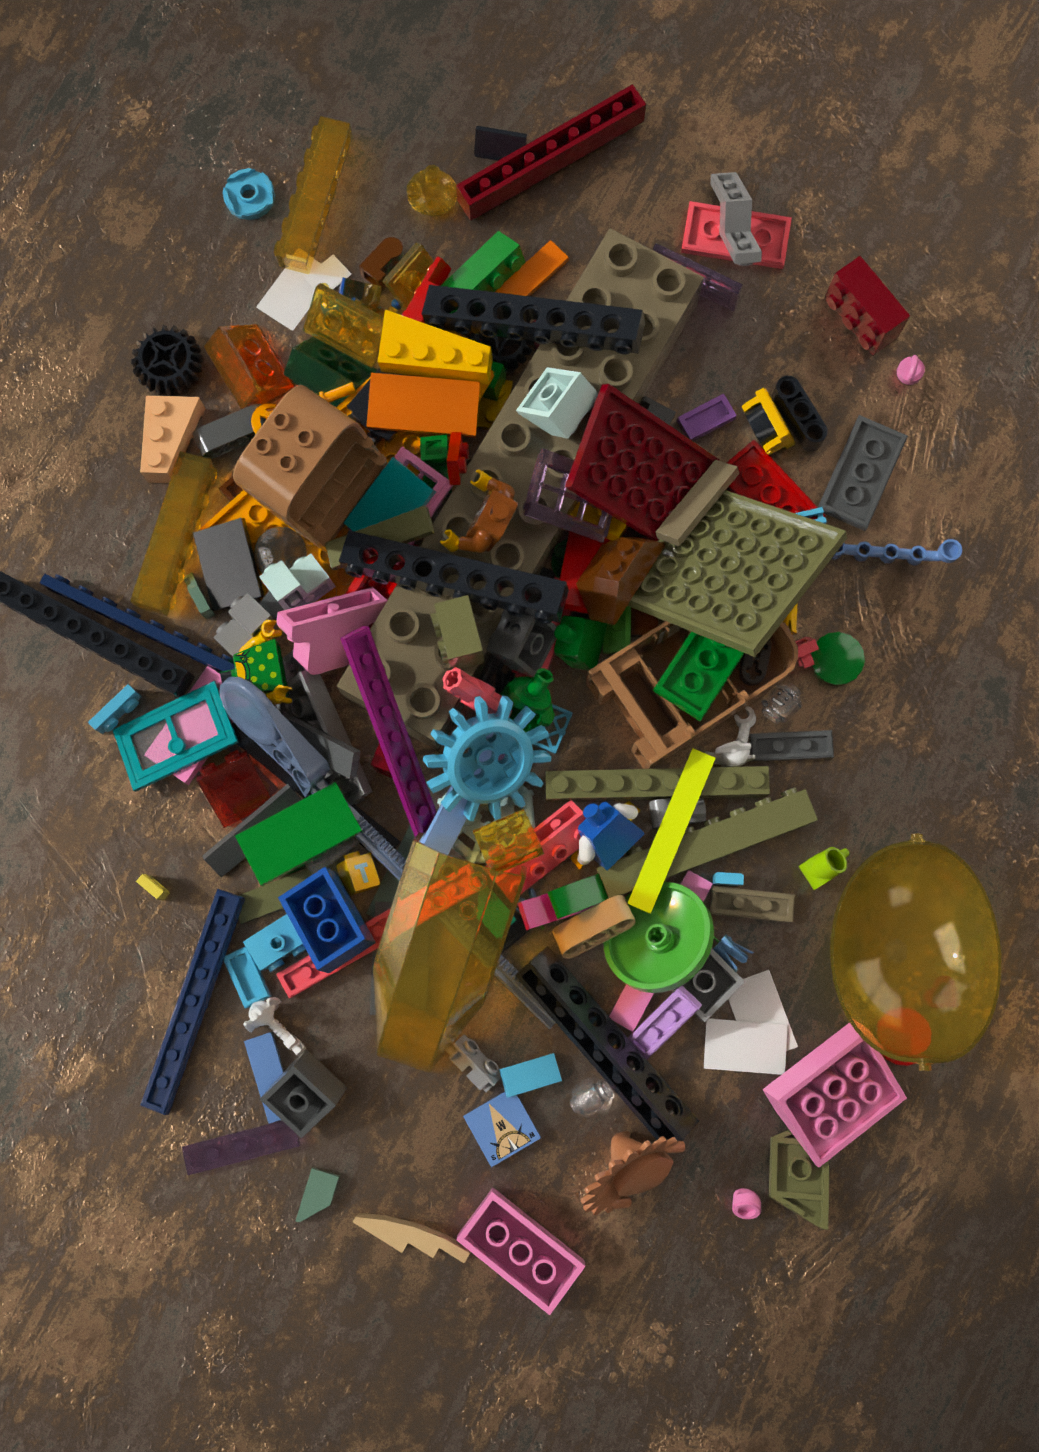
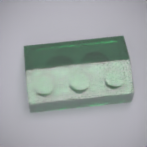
(324, 368)

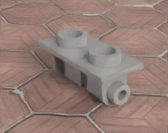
(466, 1053)

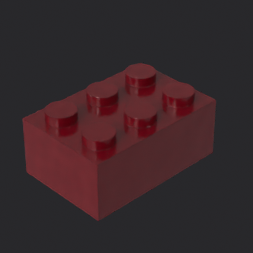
(866, 305)

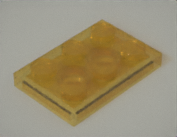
(344, 325)

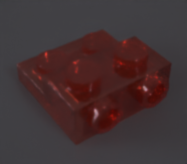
(233, 787)

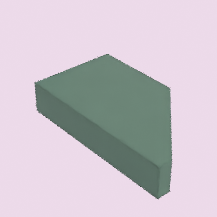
(198, 596)
(318, 1193)

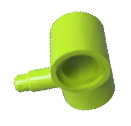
(824, 866)

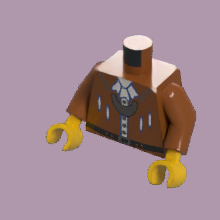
(489, 520)

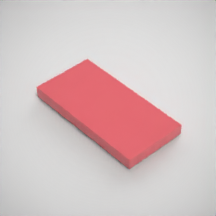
(703, 235)

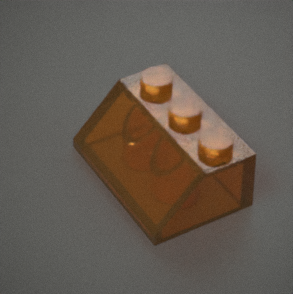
(248, 364)

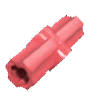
(468, 687)

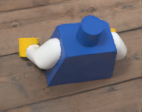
(606, 834)

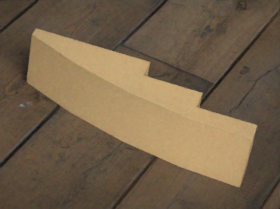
(400, 1232)

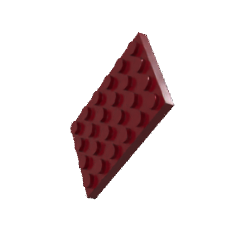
(634, 463)

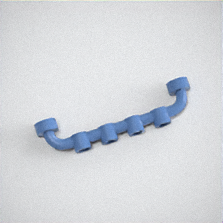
(947, 552)

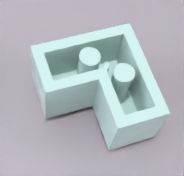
(299, 584)

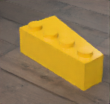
(427, 351)

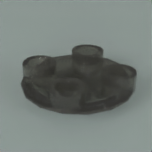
(278, 545)

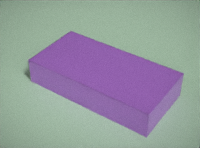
(706, 418)

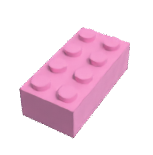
(521, 1251)

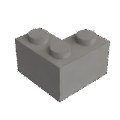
(246, 623)

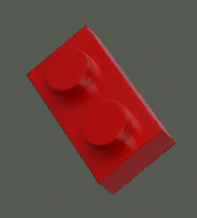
(456, 458)

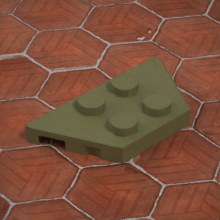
(798, 1181)

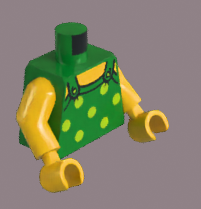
(262, 664)

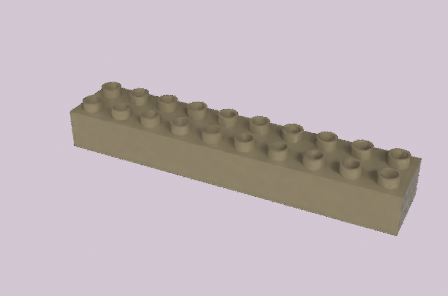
(619, 276)

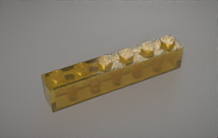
(314, 195)
(173, 534)

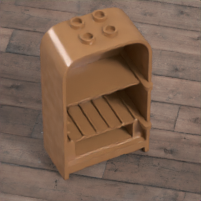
(309, 465)
(660, 725)

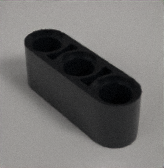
(799, 425)

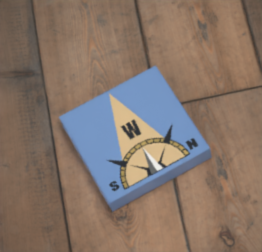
(501, 1127)

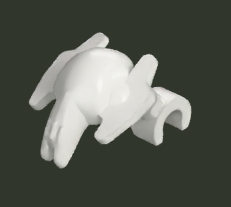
(737, 752)
(262, 1014)

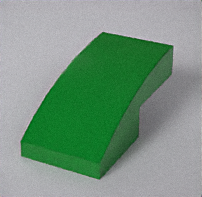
(434, 453)
(577, 896)

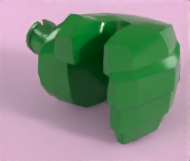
(533, 694)

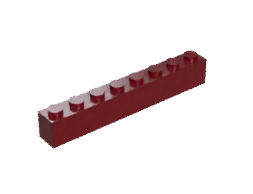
(551, 152)

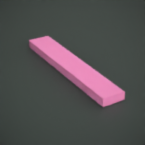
(632, 1002)

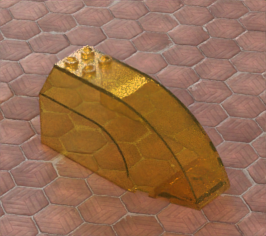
(439, 952)

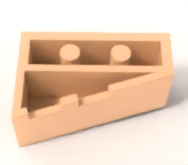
(166, 432)

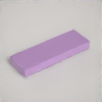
(664, 1021)

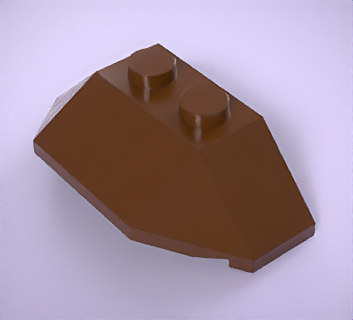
(616, 575)

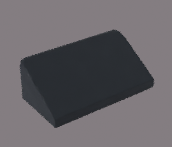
(497, 143)

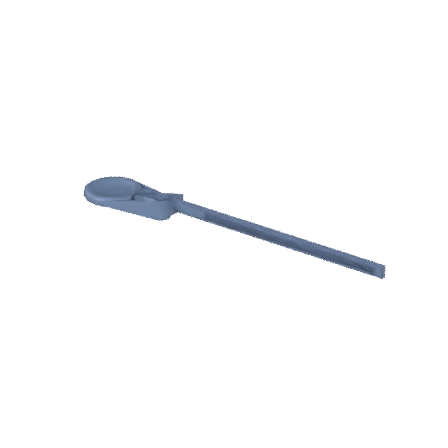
(286, 745)

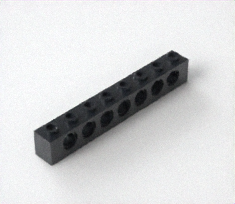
(546, 312)
(360, 547)
(94, 637)
(606, 1047)

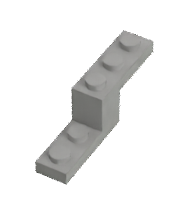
(736, 218)

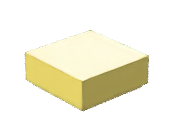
(153, 886)

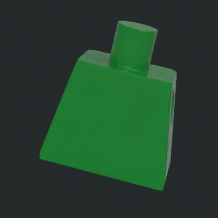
(579, 641)

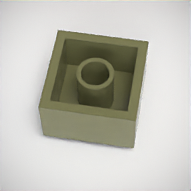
(460, 636)

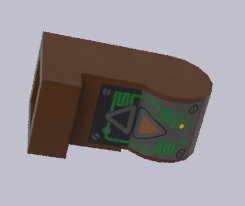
(381, 261)

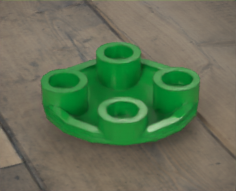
(838, 658)

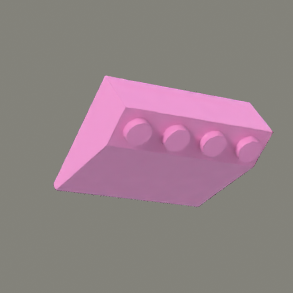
(834, 1094)

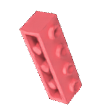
(558, 840)

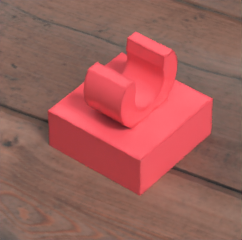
(805, 647)

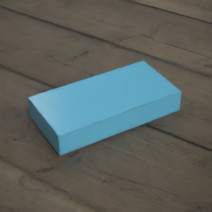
(246, 977)
(530, 1075)

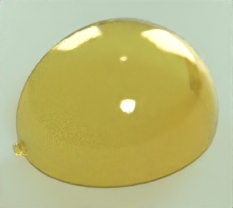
(916, 953)

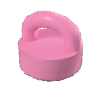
(910, 370)
(746, 1204)

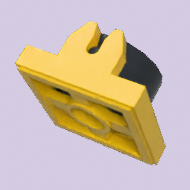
(767, 422)

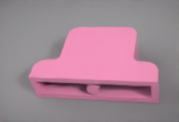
(321, 624)

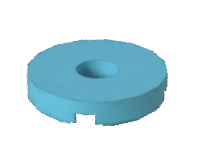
(252, 207)

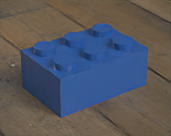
(326, 920)

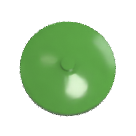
(663, 945)

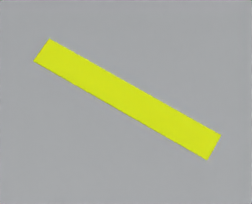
(671, 830)

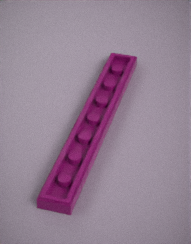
(389, 728)

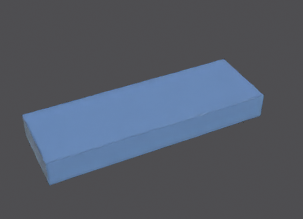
(265, 1065)

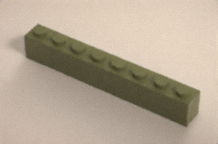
(652, 784)
(718, 838)

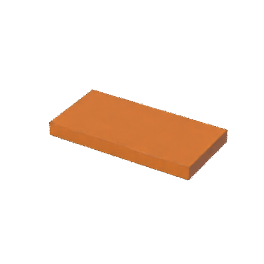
(423, 405)

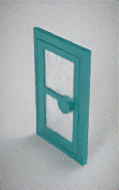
(175, 736)

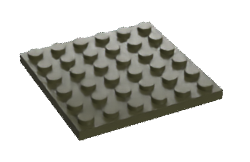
(738, 572)

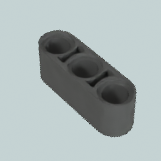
(226, 433)

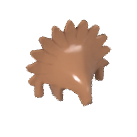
(631, 1171)

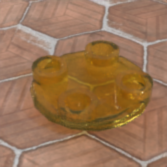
(431, 191)

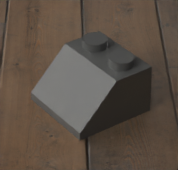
(304, 1093)

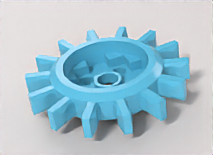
(497, 777)

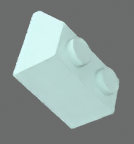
(558, 401)

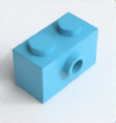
(274, 944)

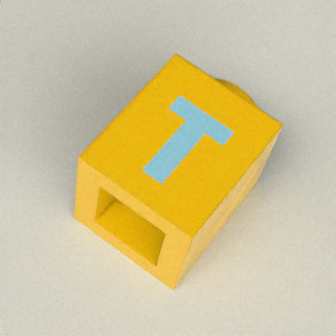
(358, 873)

